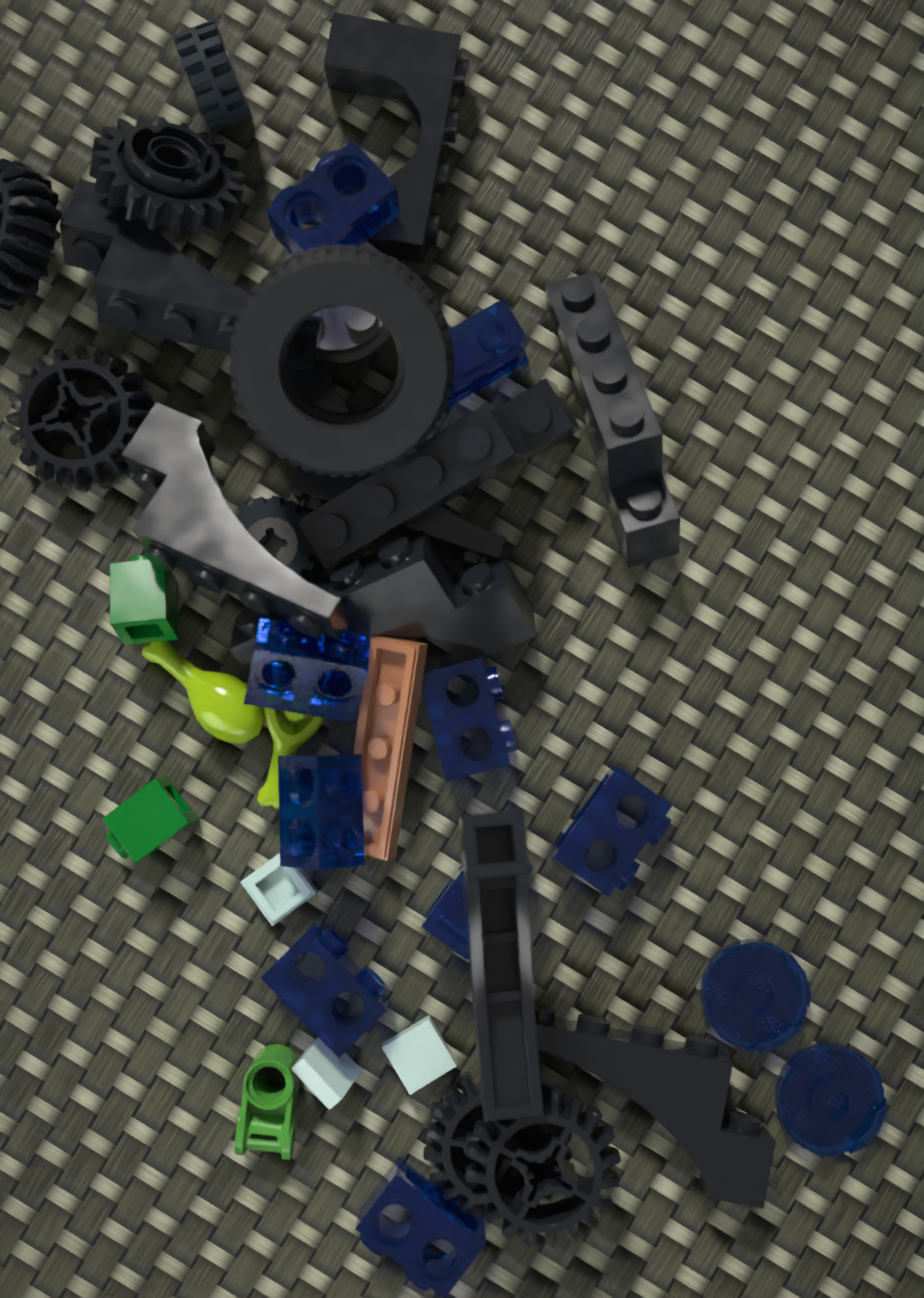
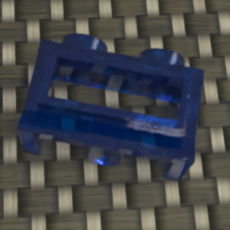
(486, 349)

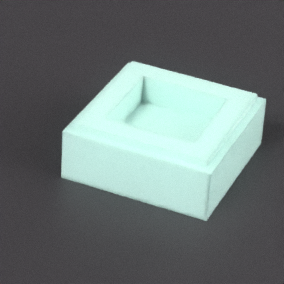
(278, 889)
(419, 1054)
(326, 1073)

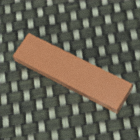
(387, 737)

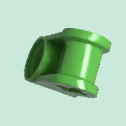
(269, 1112)

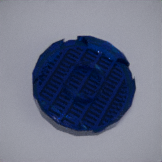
(754, 995)
(830, 1099)

